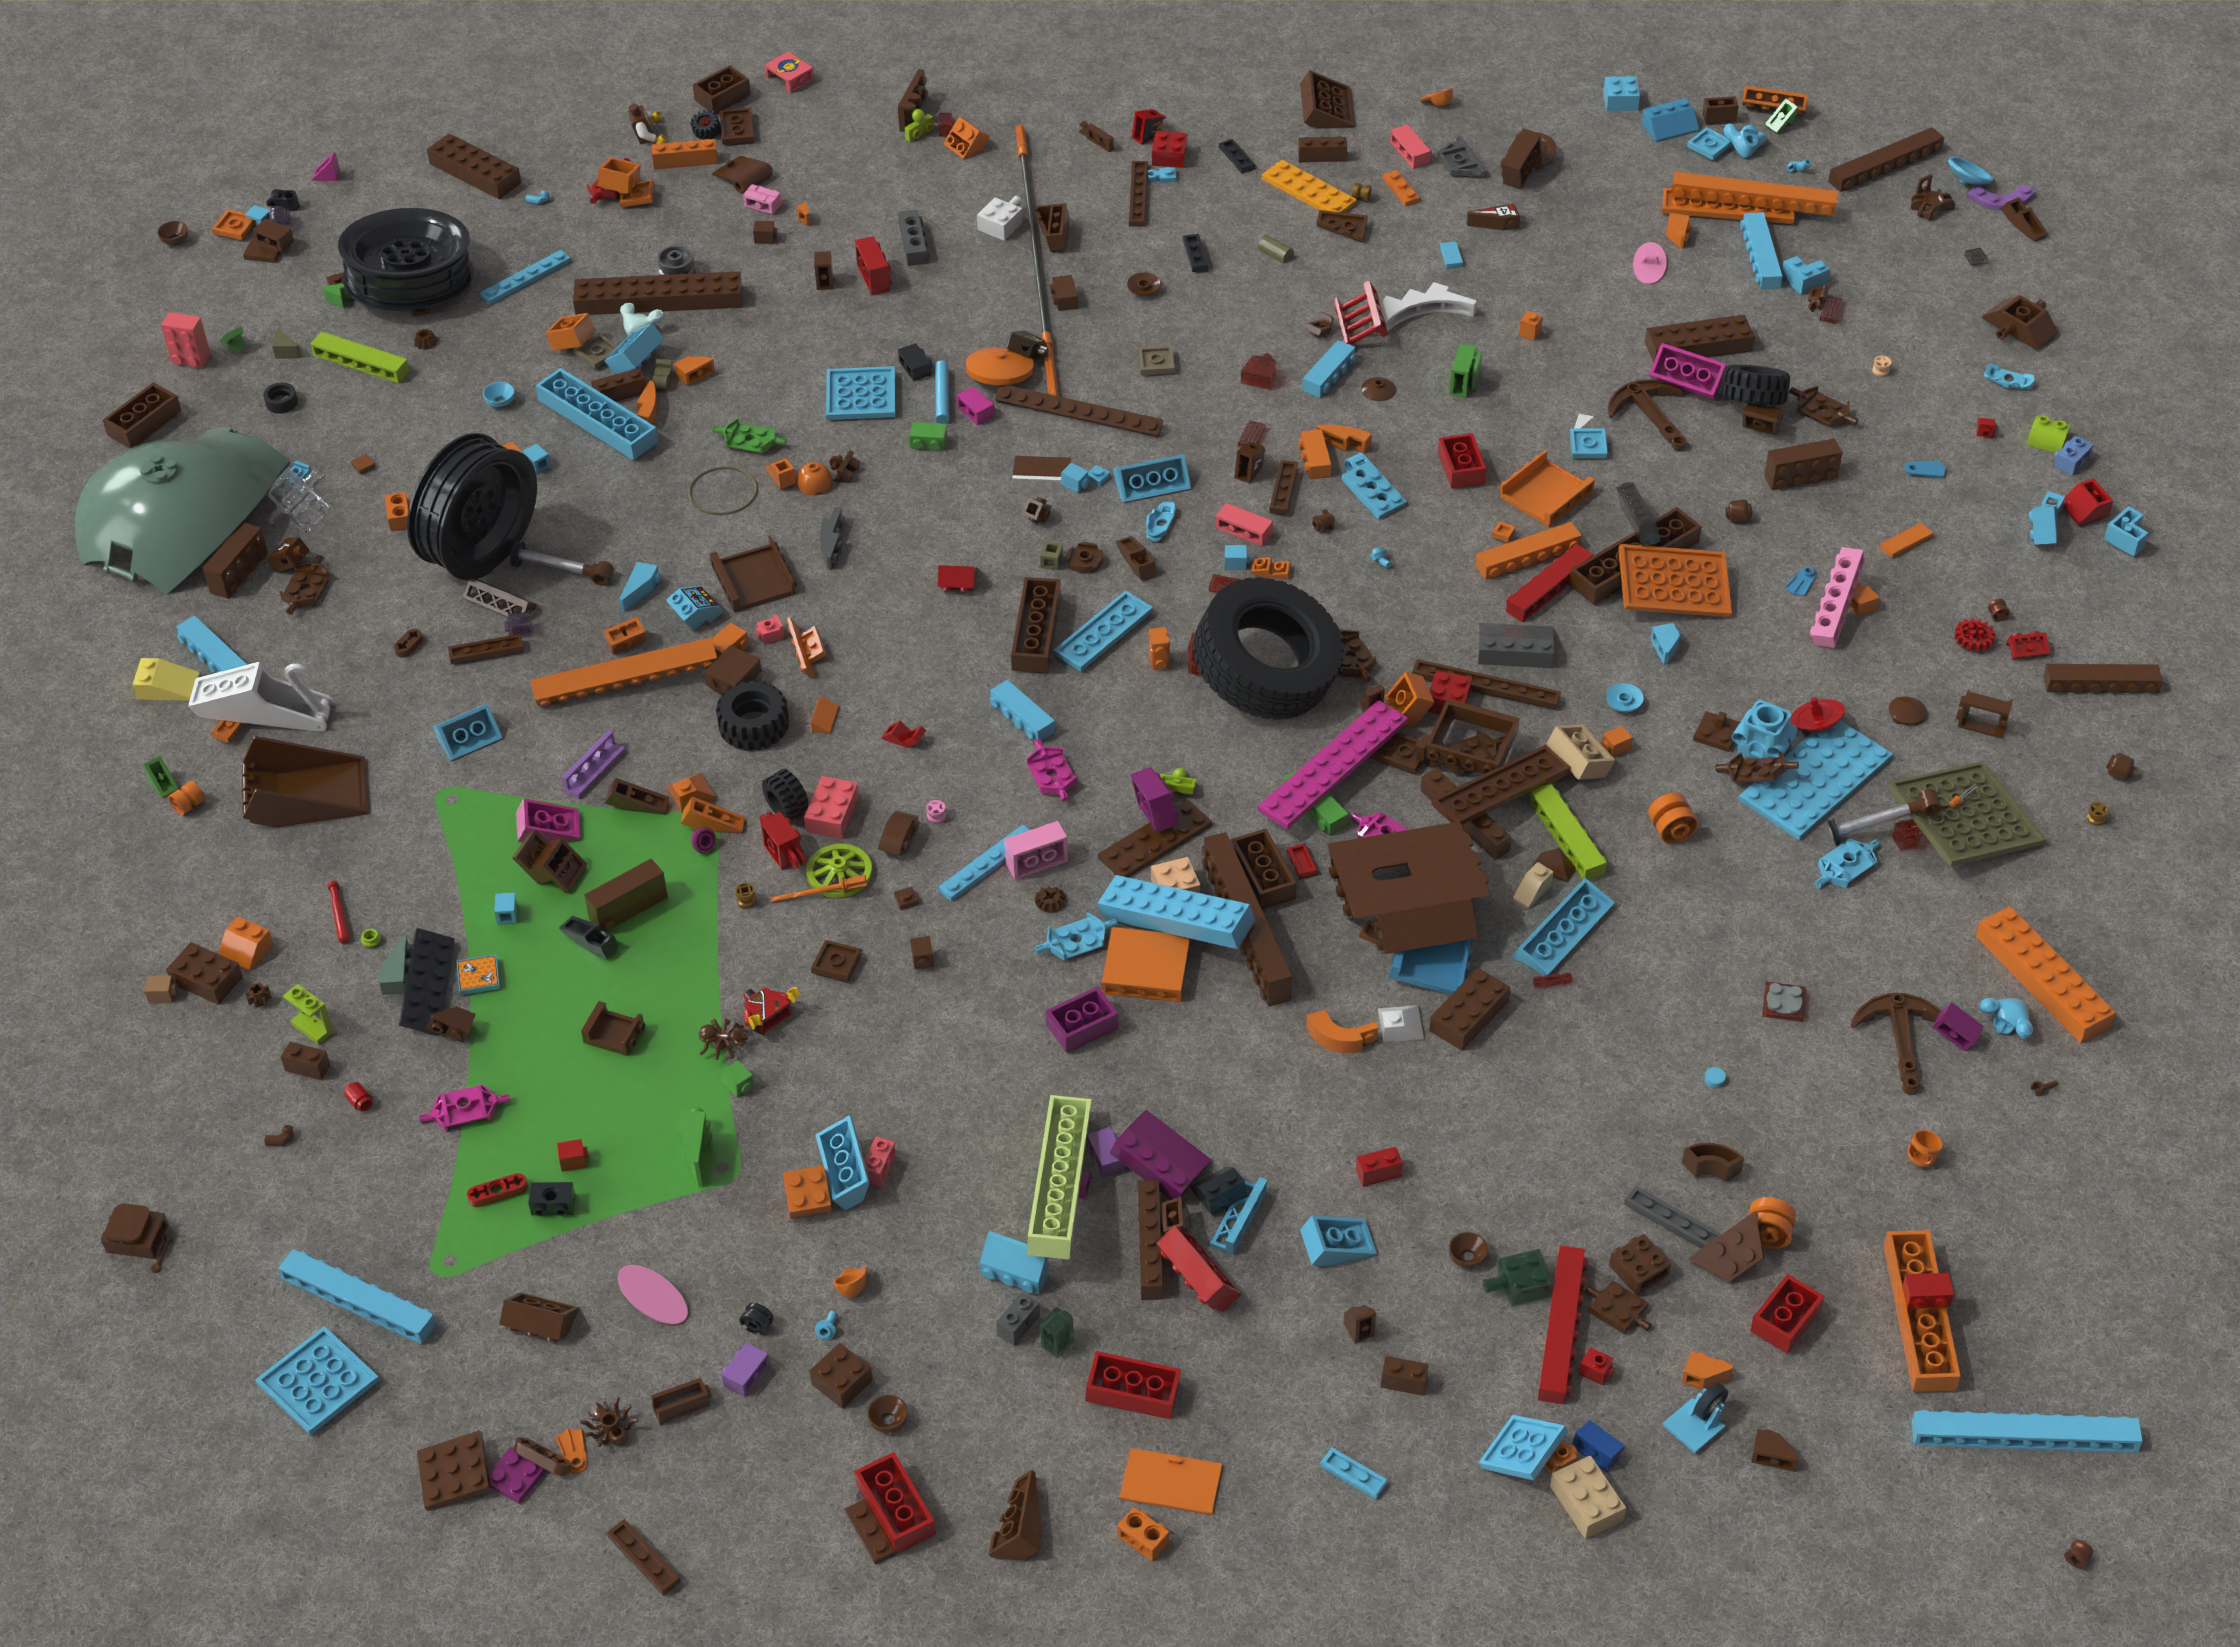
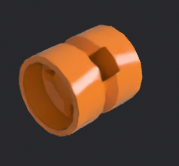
(188, 796)

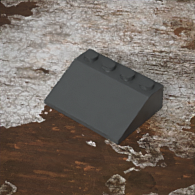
(1515, 645)

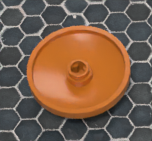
(999, 366)

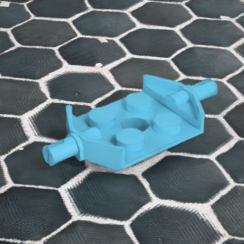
(1840, 871)
(1089, 930)

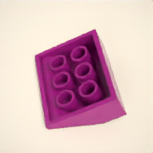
(1160, 1154)

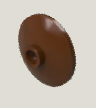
(1143, 283)
(1378, 389)

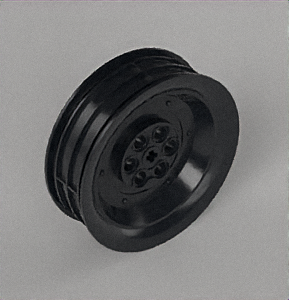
(405, 259)
(471, 506)

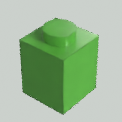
(737, 1078)

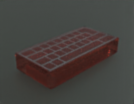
(1831, 309)
(1252, 433)

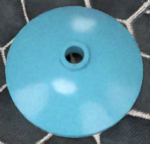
(1969, 172)

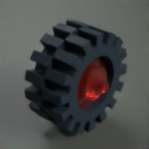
(705, 124)

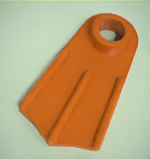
(573, 1448)

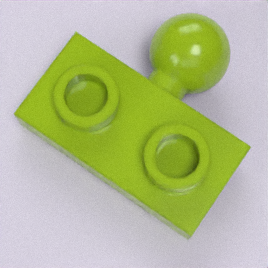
(921, 125)
(1179, 782)

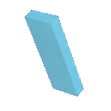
(1354, 1473)

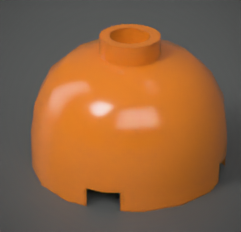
(814, 478)

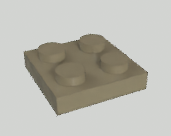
(595, 350)
(1156, 360)

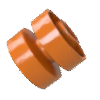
(1673, 818)

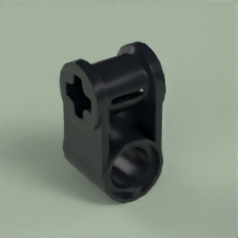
(284, 198)

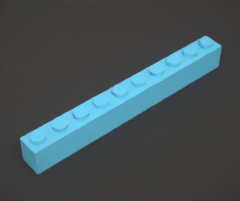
(2026, 1431)

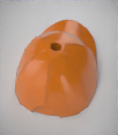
(1440, 98)
(851, 1282)

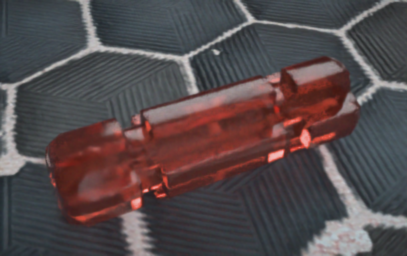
(1550, 980)

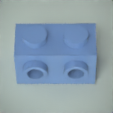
(2073, 455)

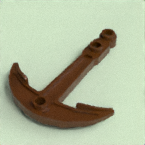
(1638, 392)
(1898, 1013)

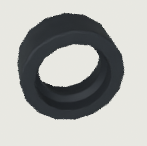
(283, 405)

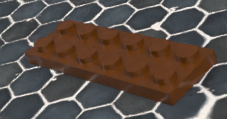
(1147, 845)

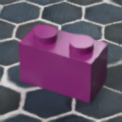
(1958, 1026)

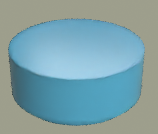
(1715, 1077)

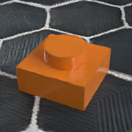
(1503, 531)

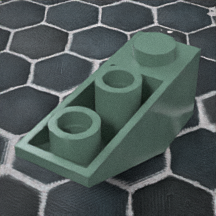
(395, 968)

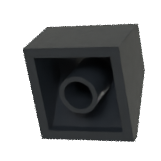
(1220, 1189)

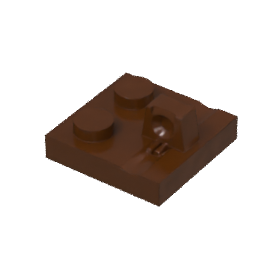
(1716, 731)

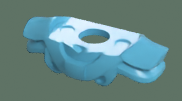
(1997, 375)
(1165, 512)

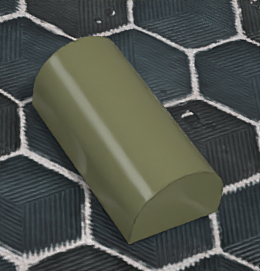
(1275, 248)

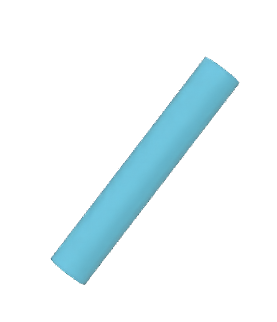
(942, 392)

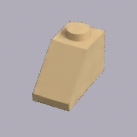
(1534, 885)

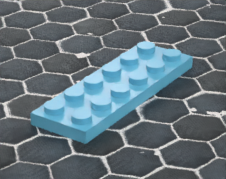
(1103, 631)

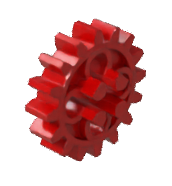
(1965, 635)

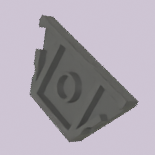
(1460, 159)

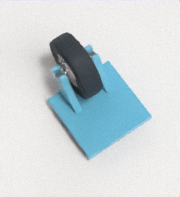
(1698, 1419)

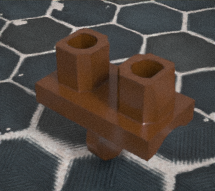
(841, 465)

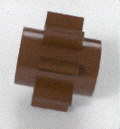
(258, 995)

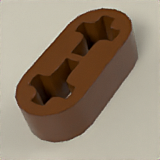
(408, 643)

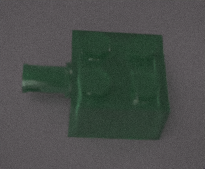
(1522, 1278)

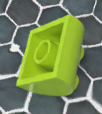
(2048, 434)

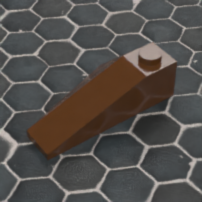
(1021, 1524)

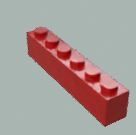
(1546, 584)

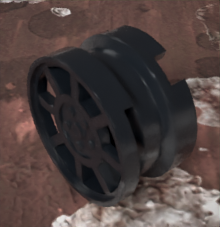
(756, 1318)

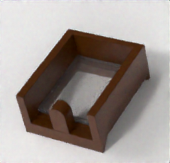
(1983, 714)

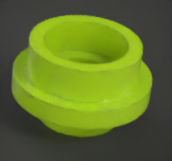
(370, 938)

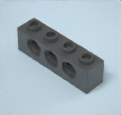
(912, 235)

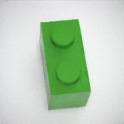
(928, 436)

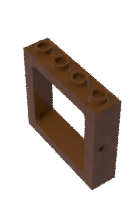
(1477, 716)

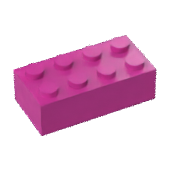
(1688, 371)

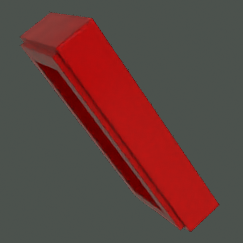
(1302, 861)

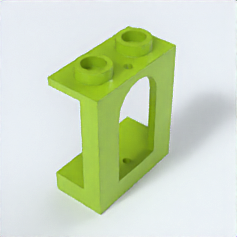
(306, 1021)

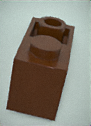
(452, 1023)

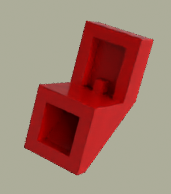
(900, 734)

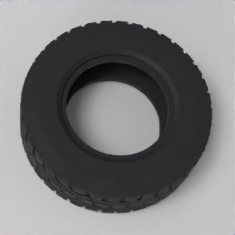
(1245, 680)

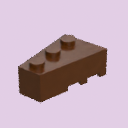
(1054, 225)

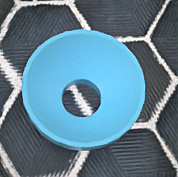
(496, 391)

